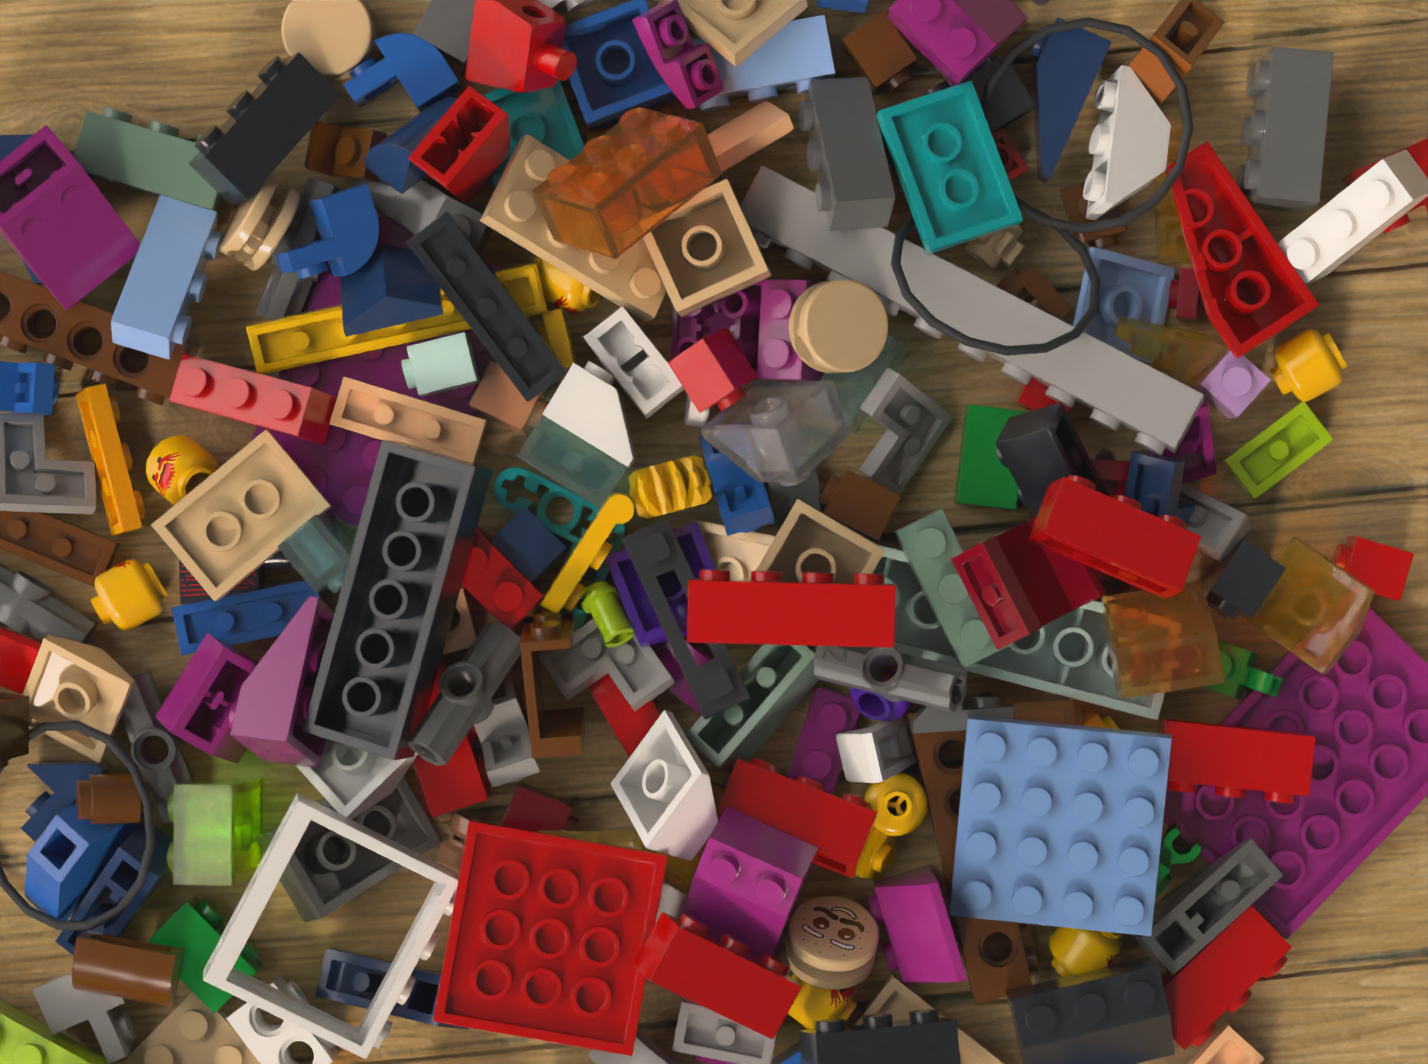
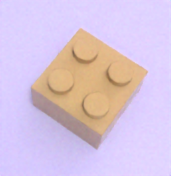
(706, 250)
(818, 544)

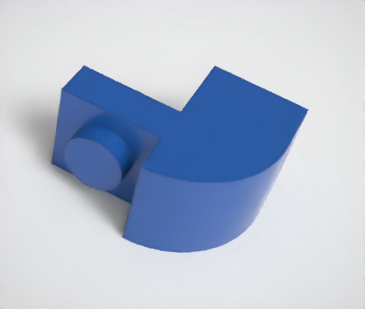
(407, 61)
(347, 235)
(28, 388)
(739, 496)

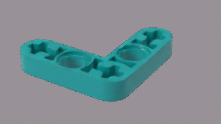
(532, 483)

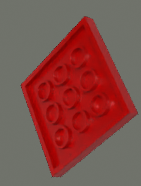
(549, 938)

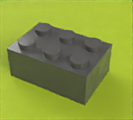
(1286, 129)

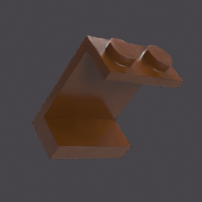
(551, 731)

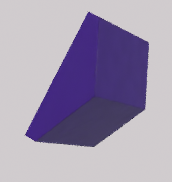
(634, 597)

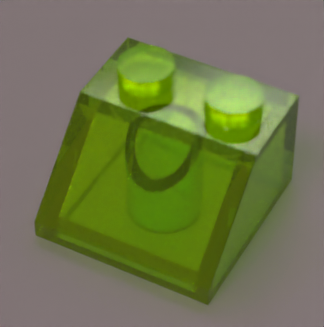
(215, 830)

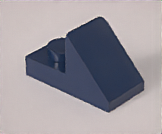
(1156, 484)
(61, 778)

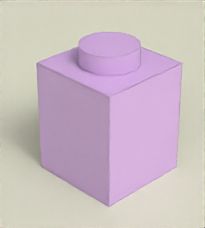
(1231, 384)

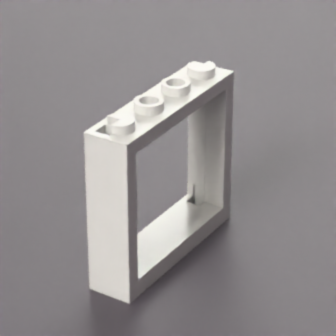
(398, 980)

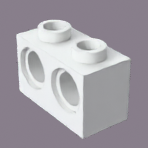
(634, 362)
(272, 1042)

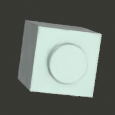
(441, 365)

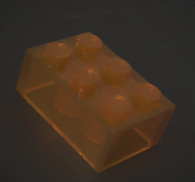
(627, 182)

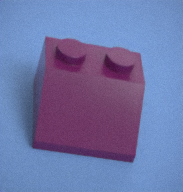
(956, 32)

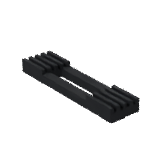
(655, 554)

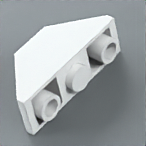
(1126, 143)

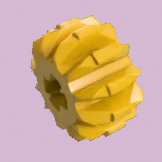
(670, 486)

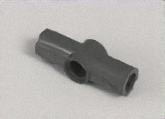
(285, 292)
(34, 609)
(915, 681)
(453, 714)
(141, 723)

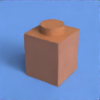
(503, 403)

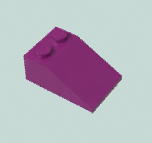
(280, 689)
(749, 881)
(917, 926)

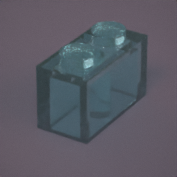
(572, 462)
(320, 552)

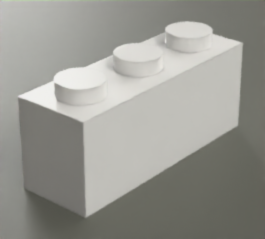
(1355, 216)

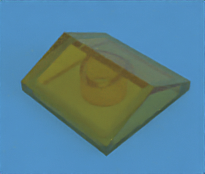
(1313, 607)

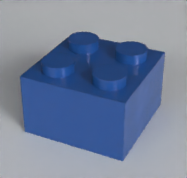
(613, 65)

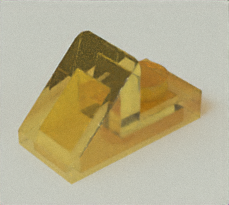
(1173, 350)

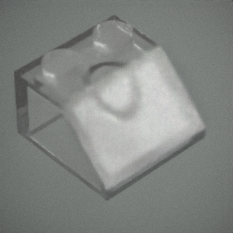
(780, 429)

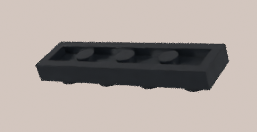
(487, 306)

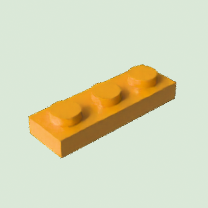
(111, 458)

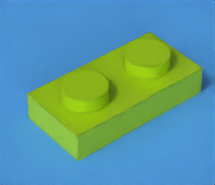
(1277, 450)

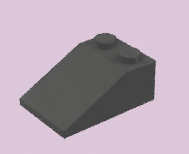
(334, 869)

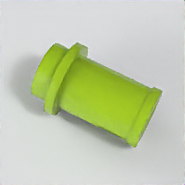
(602, 603)

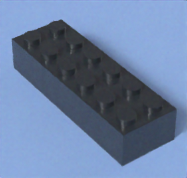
(397, 599)

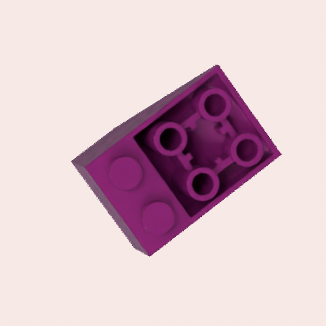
(60, 219)
(759, 326)

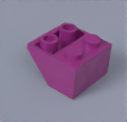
(203, 698)

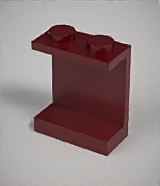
(1023, 584)

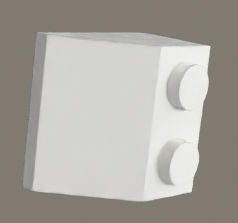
(593, 411)
(667, 791)

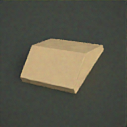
(77, 685)

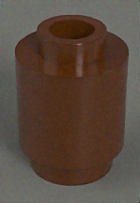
(109, 799)

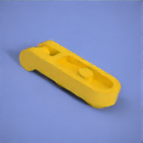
(589, 552)

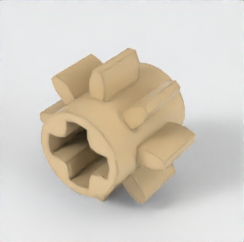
(997, 247)

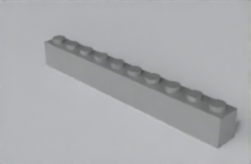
(1080, 371)

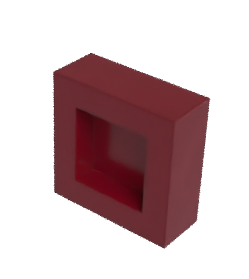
(1185, 296)

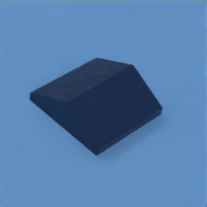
(388, 292)

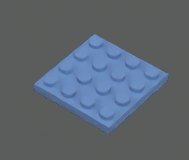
(1060, 825)

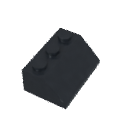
(1094, 1017)

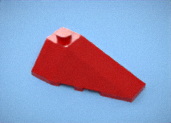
(1238, 265)

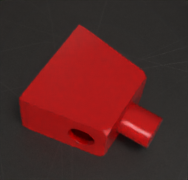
(518, 46)
(462, 150)

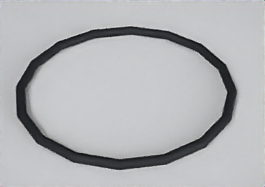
(1184, 104)
(986, 345)
(149, 828)

